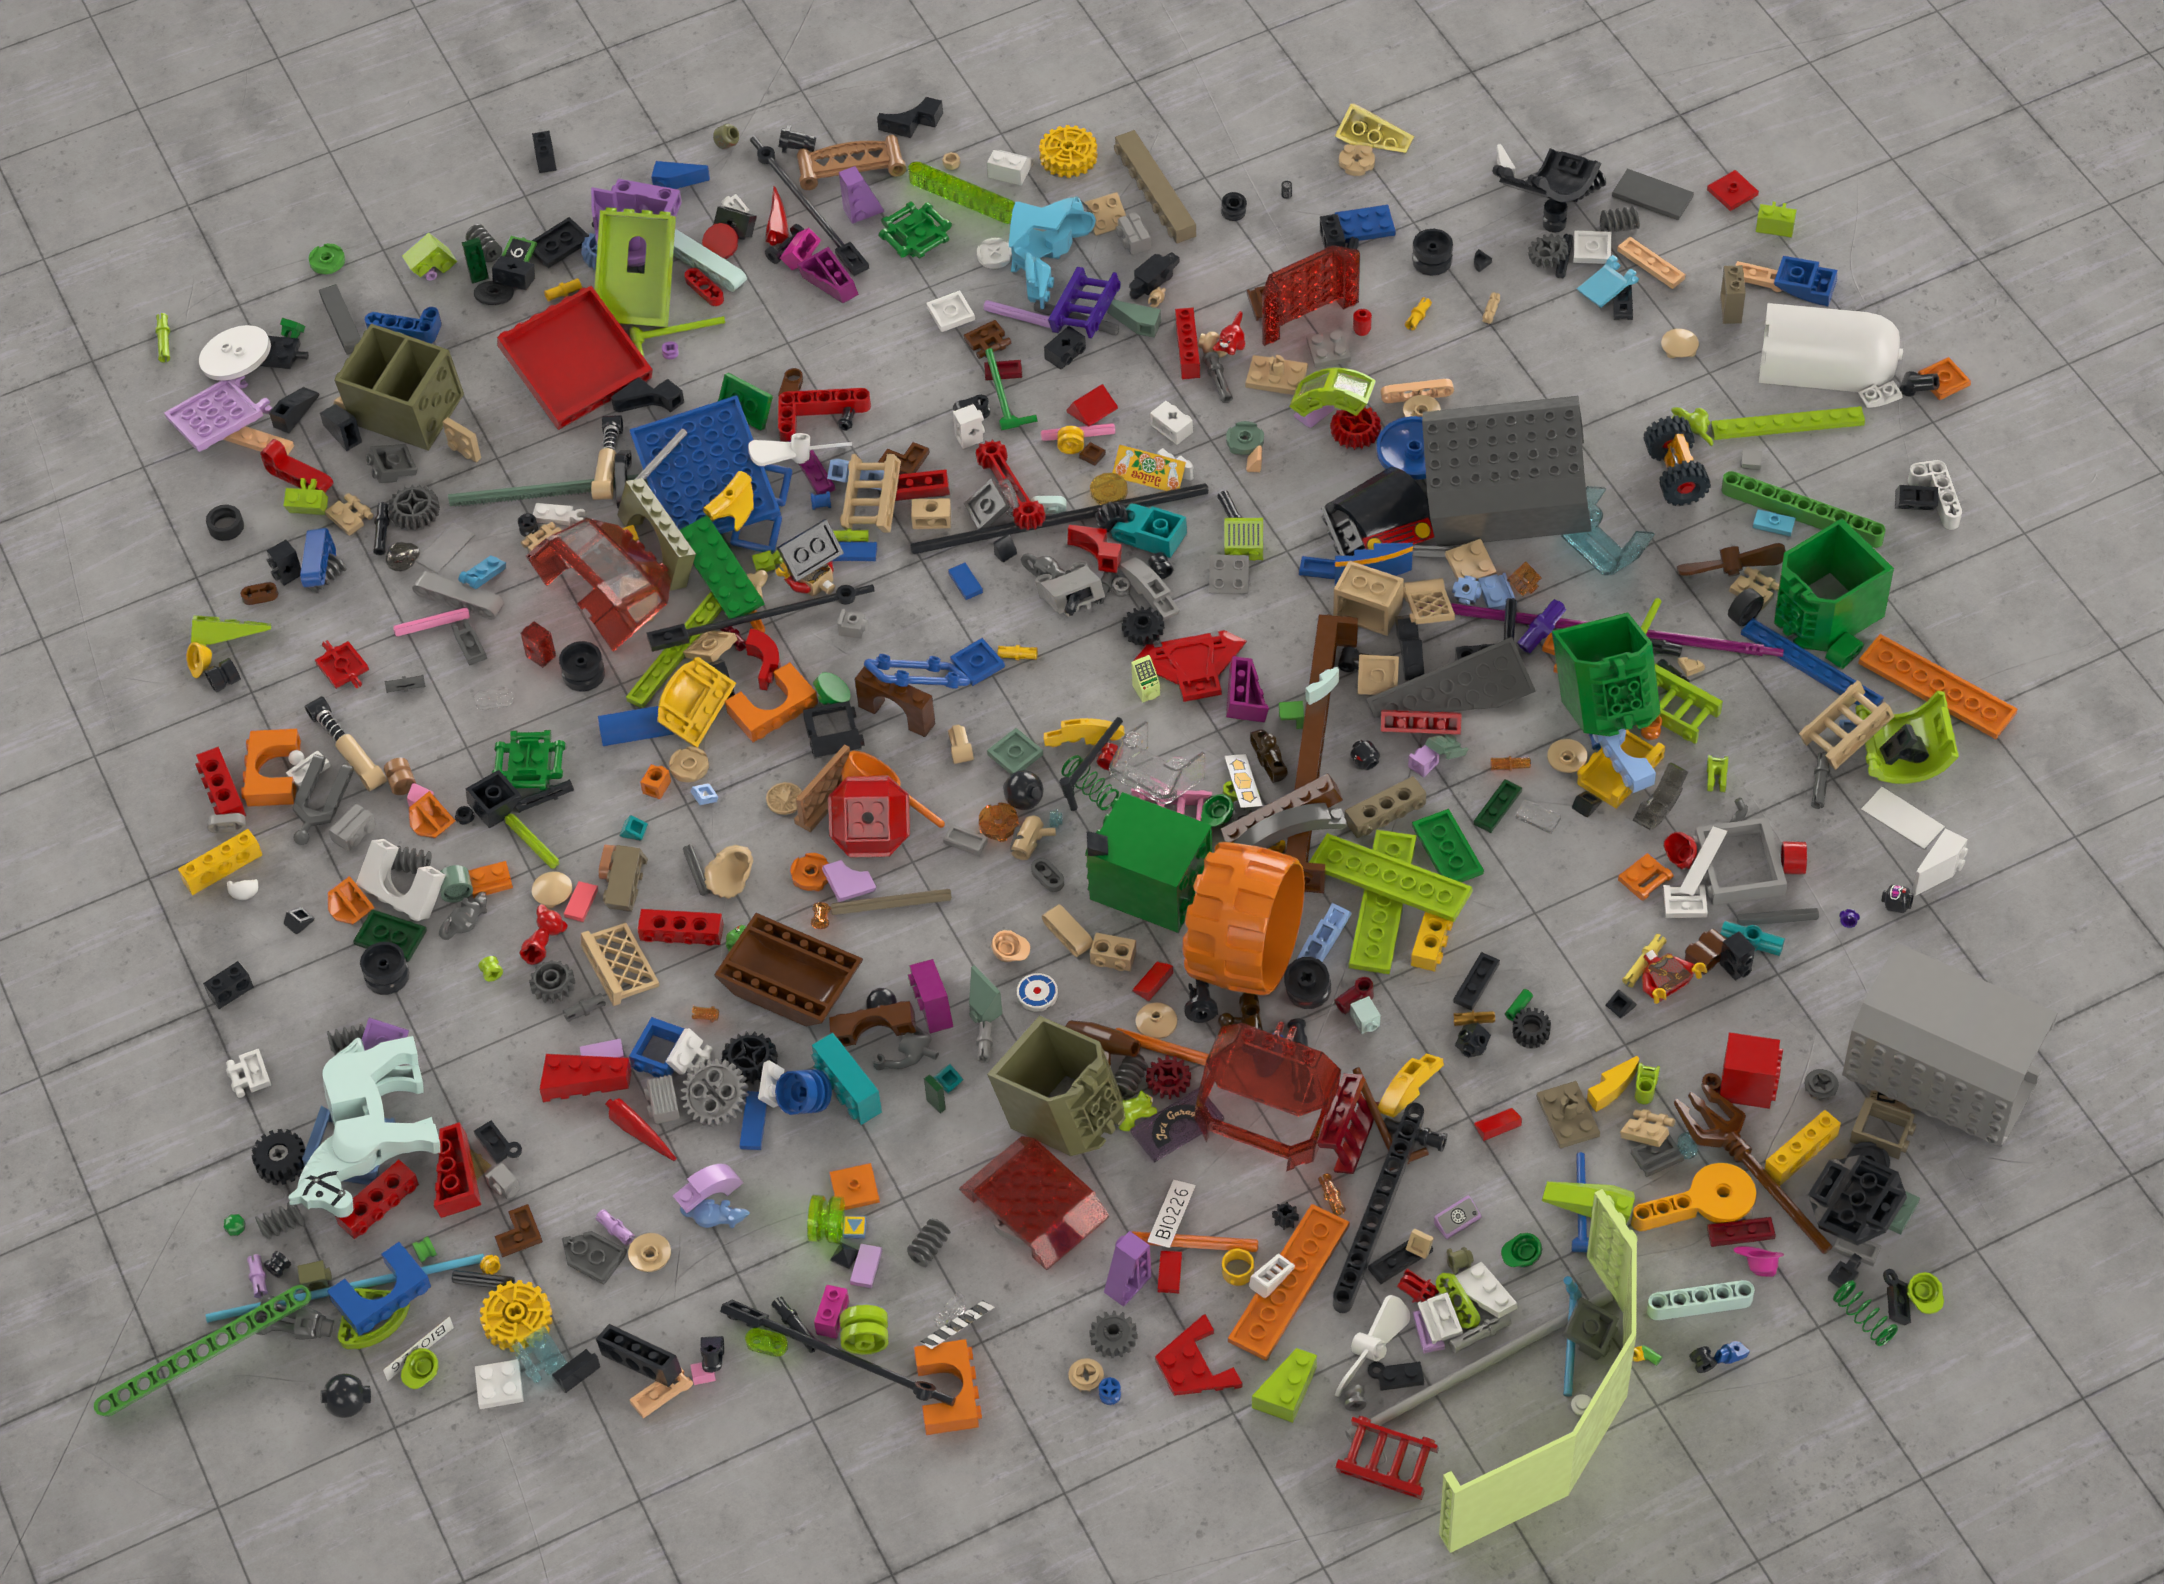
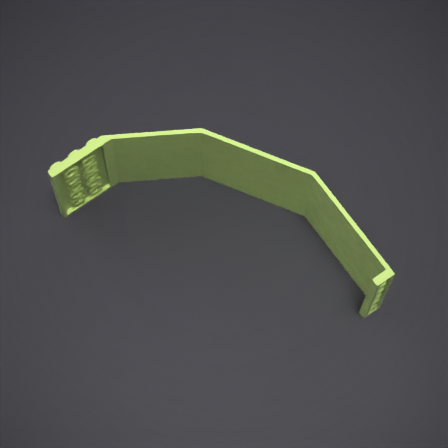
(1553, 1469)

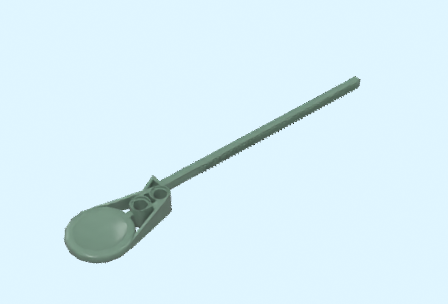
(526, 492)

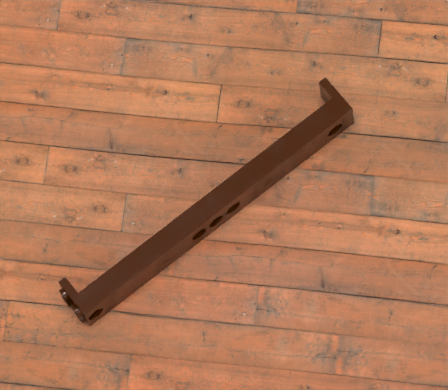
(1330, 633)

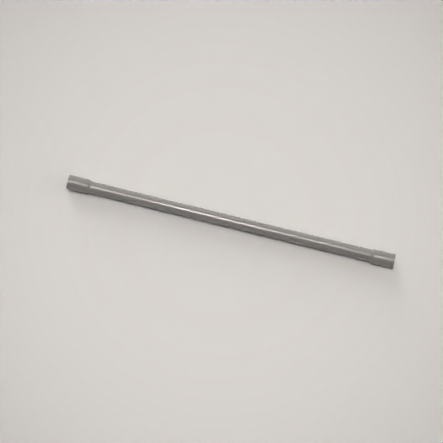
(1599, 1300)

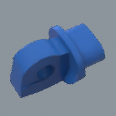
(1731, 1353)

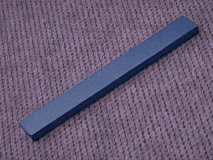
(1804, 660)

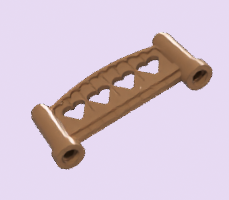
(812, 170)

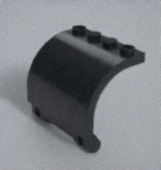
(1560, 178)
(1383, 502)

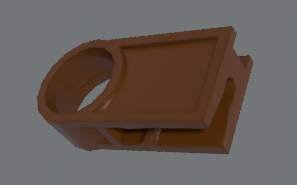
(788, 385)

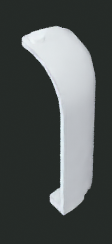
(1828, 348)

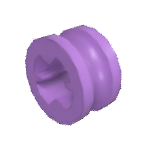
(671, 354)

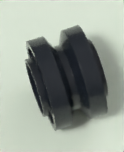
(1233, 206)

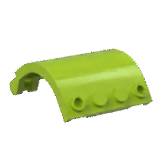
(1931, 724)

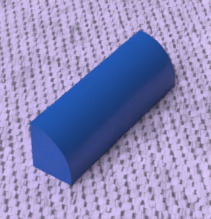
(631, 726)

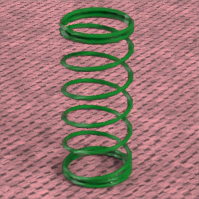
(1104, 796)
(1892, 1329)

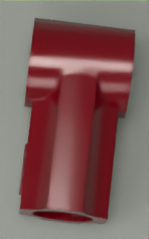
(1355, 994)

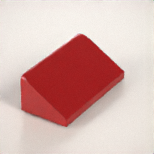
(1153, 980)
(1498, 1124)

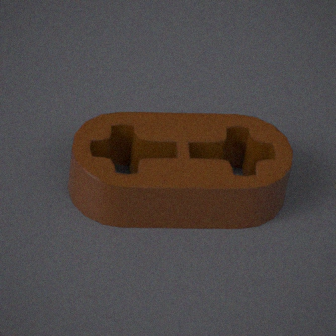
(259, 593)

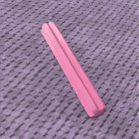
(1093, 430)
(432, 621)

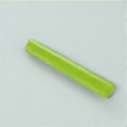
(532, 841)

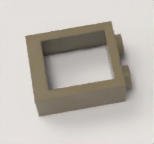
(1732, 294)
(1889, 1114)

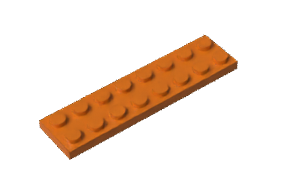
(1925, 678)
(1309, 1251)

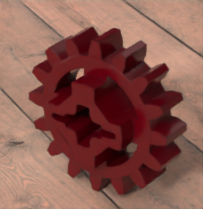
(1168, 1077)

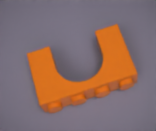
(758, 722)
(262, 747)
(954, 1359)

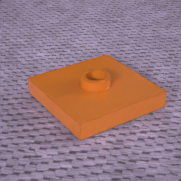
(1950, 378)
(855, 1186)

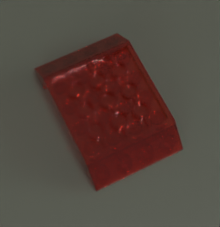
(1308, 286)
(1037, 1199)

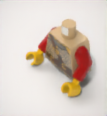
(813, 583)

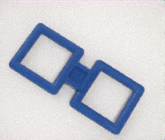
(735, 541)

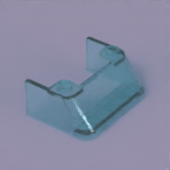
(1599, 548)

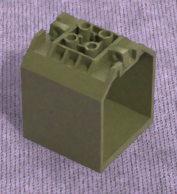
(1036, 1067)

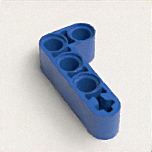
(423, 329)
(315, 557)

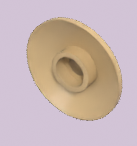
(1418, 404)
(1570, 750)
(1156, 1027)
(649, 1244)

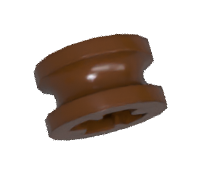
(1711, 1077)

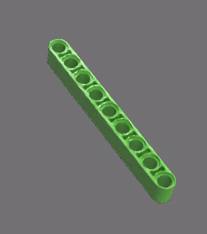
(1798, 506)

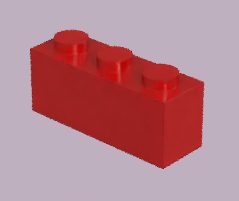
(922, 485)

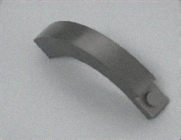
(1292, 822)

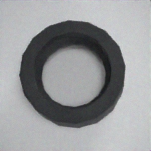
(227, 533)
(1745, 607)

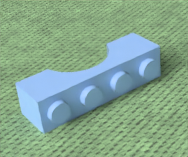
(1635, 772)

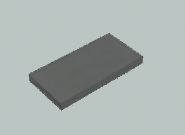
(1652, 194)

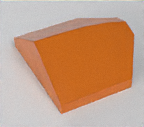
(429, 817)
(348, 902)

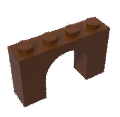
(914, 702)

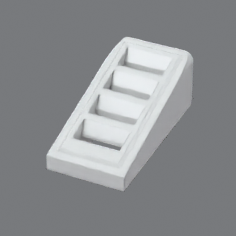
(1503, 159)
(1264, 1286)

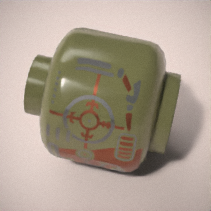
(726, 136)

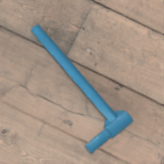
(1574, 1293)

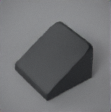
(1004, 548)
(1586, 803)
(1097, 844)
(298, 920)
(1620, 1004)

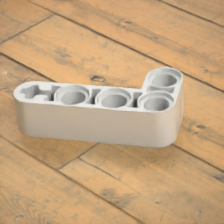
(1936, 474)

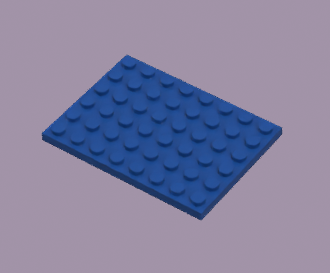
(703, 463)

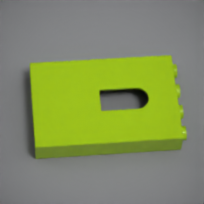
(635, 296)

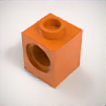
(655, 781)

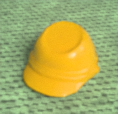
(198, 658)

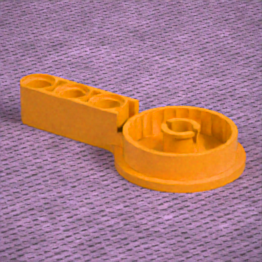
(1702, 1198)

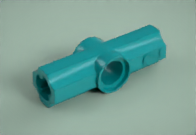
(1762, 941)

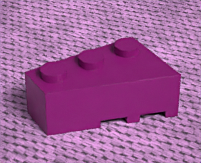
(828, 275)
(1244, 693)
(931, 995)

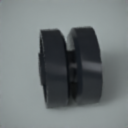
(1432, 252)
(582, 666)
(384, 968)
(1307, 982)

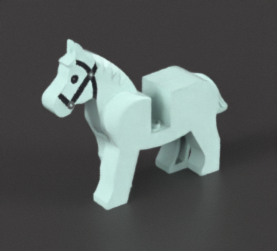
(361, 1136)

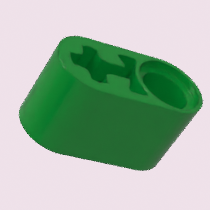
(1844, 650)

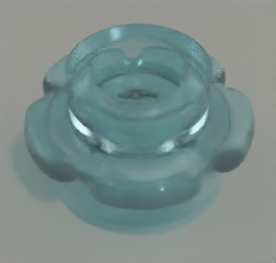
(1055, 818)

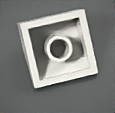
(1008, 167)

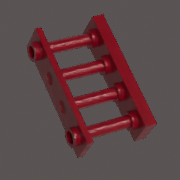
(1337, 1124)

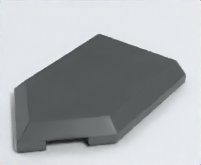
(593, 1255)

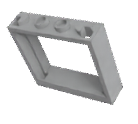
(1749, 891)

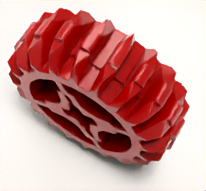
(1355, 430)

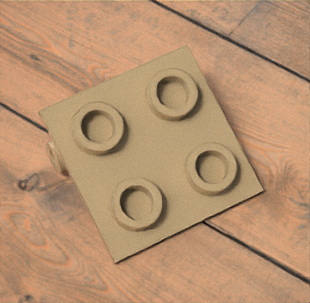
(1106, 212)

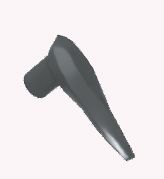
(1741, 812)

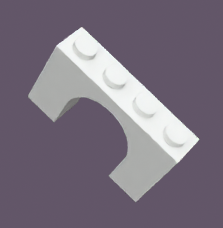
(376, 880)

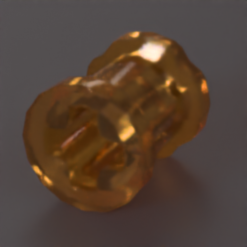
(820, 917)

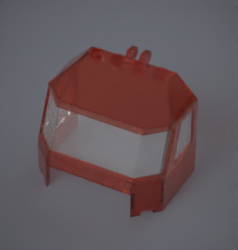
(624, 576)

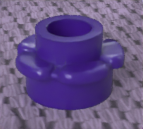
(1849, 918)

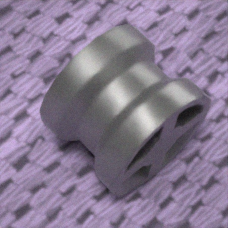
(1354, 1397)

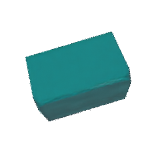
(633, 828)
(948, 1078)

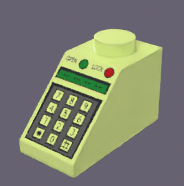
(1145, 679)

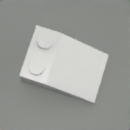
(1941, 862)

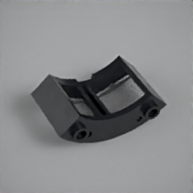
(832, 729)

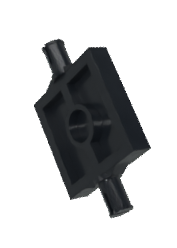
(283, 352)

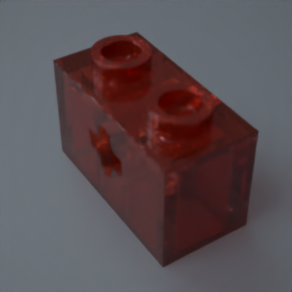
(538, 644)

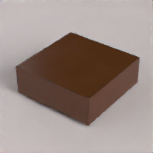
(1092, 453)

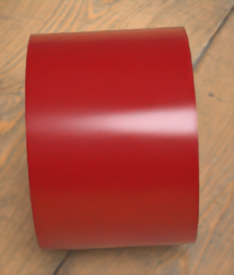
(1794, 857)

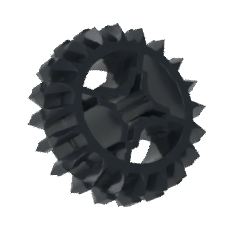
(756, 1048)

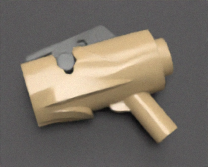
(1026, 836)

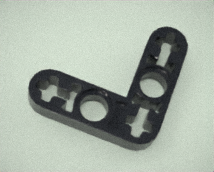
(623, 461)

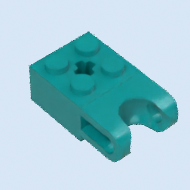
(1151, 529)

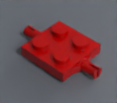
(341, 664)

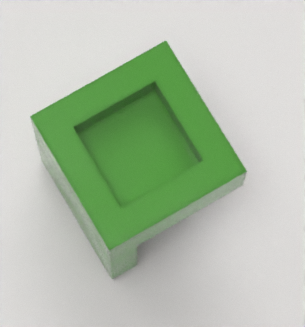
(1292, 711)

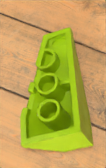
(212, 630)
(1580, 1197)

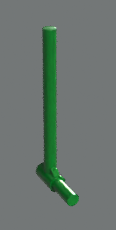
(1007, 421)

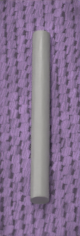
(663, 453)

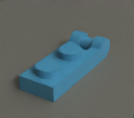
(482, 572)

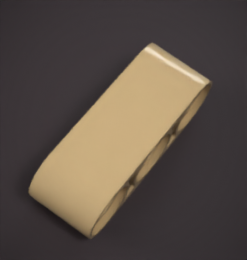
(1067, 930)

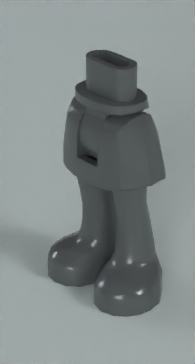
(307, 1325)

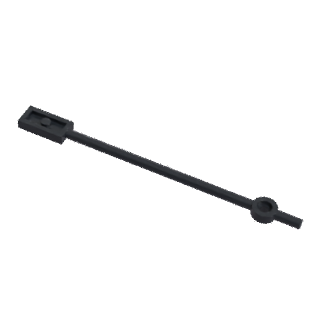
(845, 252)
(679, 635)
(756, 1318)

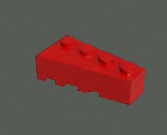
(582, 1075)
(456, 1176)

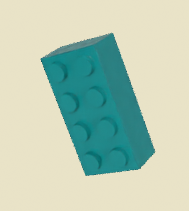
(847, 1079)

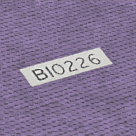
(1171, 1213)
(426, 1342)

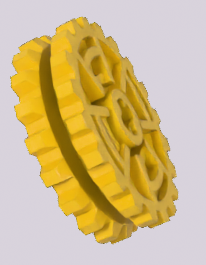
(1068, 151)
(514, 1314)

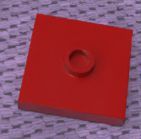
(1732, 190)

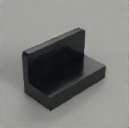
(576, 1370)

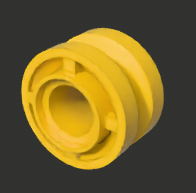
(1070, 439)

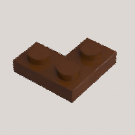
(911, 459)
(522, 1236)

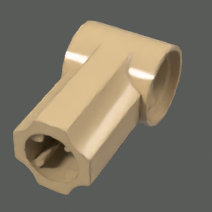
(960, 749)

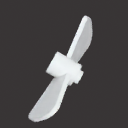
(799, 448)
(1389, 1322)

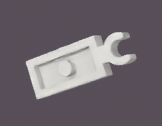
(557, 514)

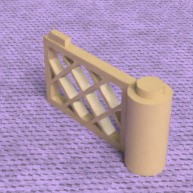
(1424, 591)

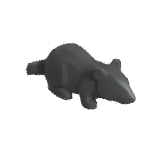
(1043, 565)
(464, 918)

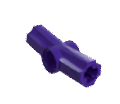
(1541, 626)

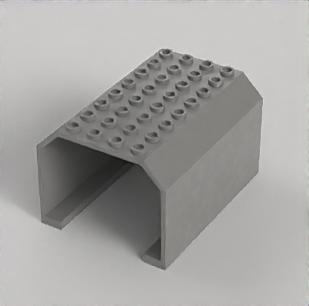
(1948, 1044)

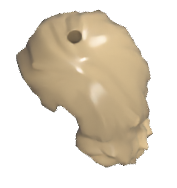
(729, 871)

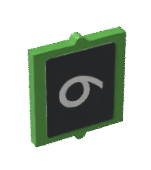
(519, 248)

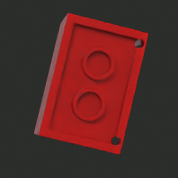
(1751, 1070)

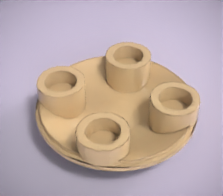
(1679, 343)
(552, 889)

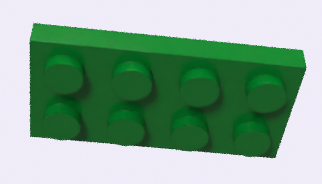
(1447, 846)

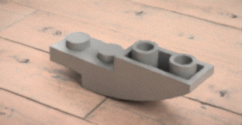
(1150, 585)

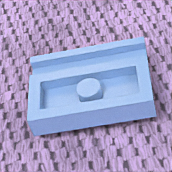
(1496, 591)

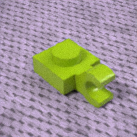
(766, 560)

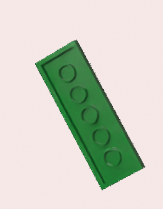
(721, 569)

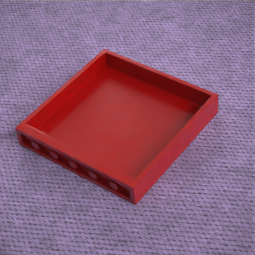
(573, 356)

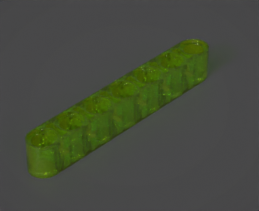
(961, 192)

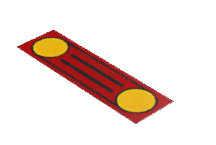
(1410, 533)

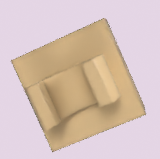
(1419, 1243)

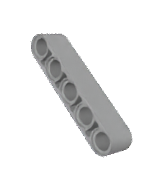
(458, 595)

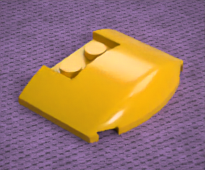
(693, 700)

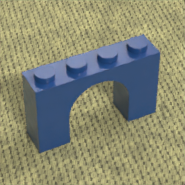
(366, 1313)

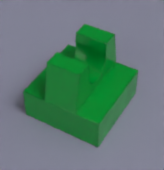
(289, 325)

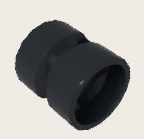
(1554, 216)
(221, 675)

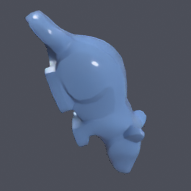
(710, 1214)

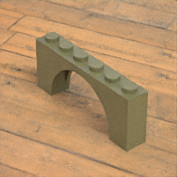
(677, 554)

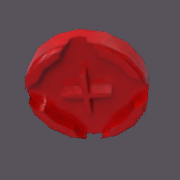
(721, 240)

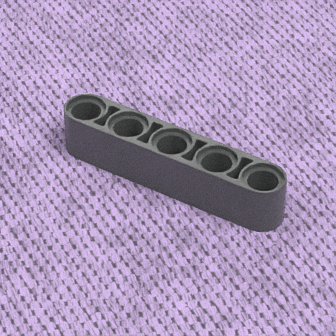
(340, 317)

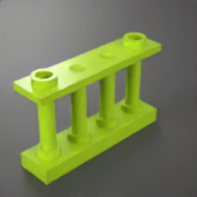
(1693, 696)

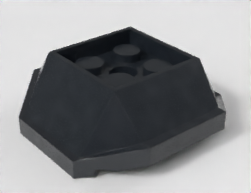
(1853, 1180)

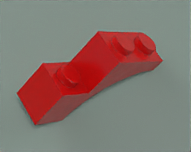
(1095, 541)

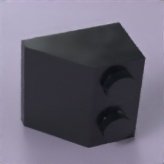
(492, 798)

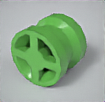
(424, 1249)

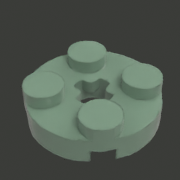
(1235, 437)

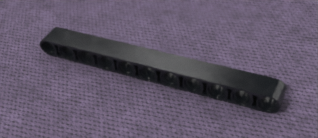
(1375, 1215)

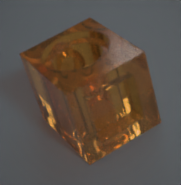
(1527, 572)

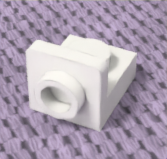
(735, 202)

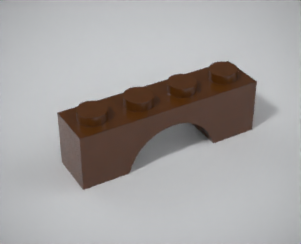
(897, 1017)

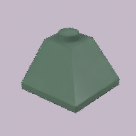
(984, 998)

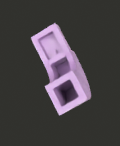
(706, 1183)

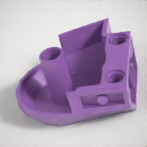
(635, 196)

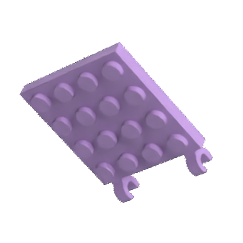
(216, 413)

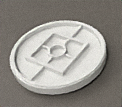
(234, 353)

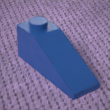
(678, 175)

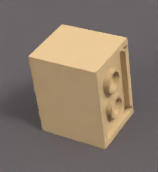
(1369, 596)

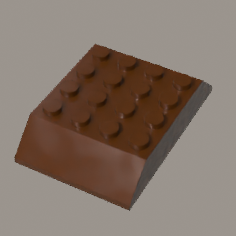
(787, 971)

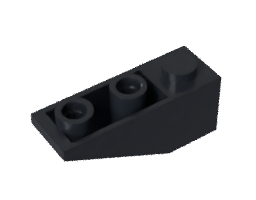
(292, 408)

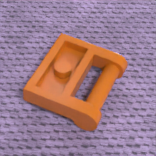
(1641, 872)

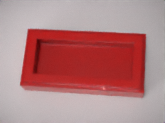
(1169, 1272)

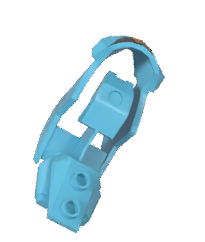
(1062, 222)

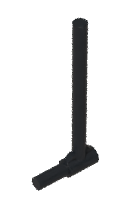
(1067, 784)

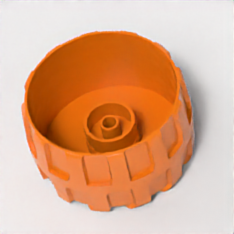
(1244, 918)

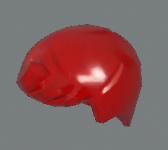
(1681, 849)

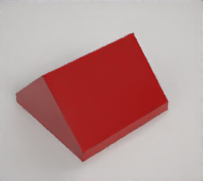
(1092, 406)

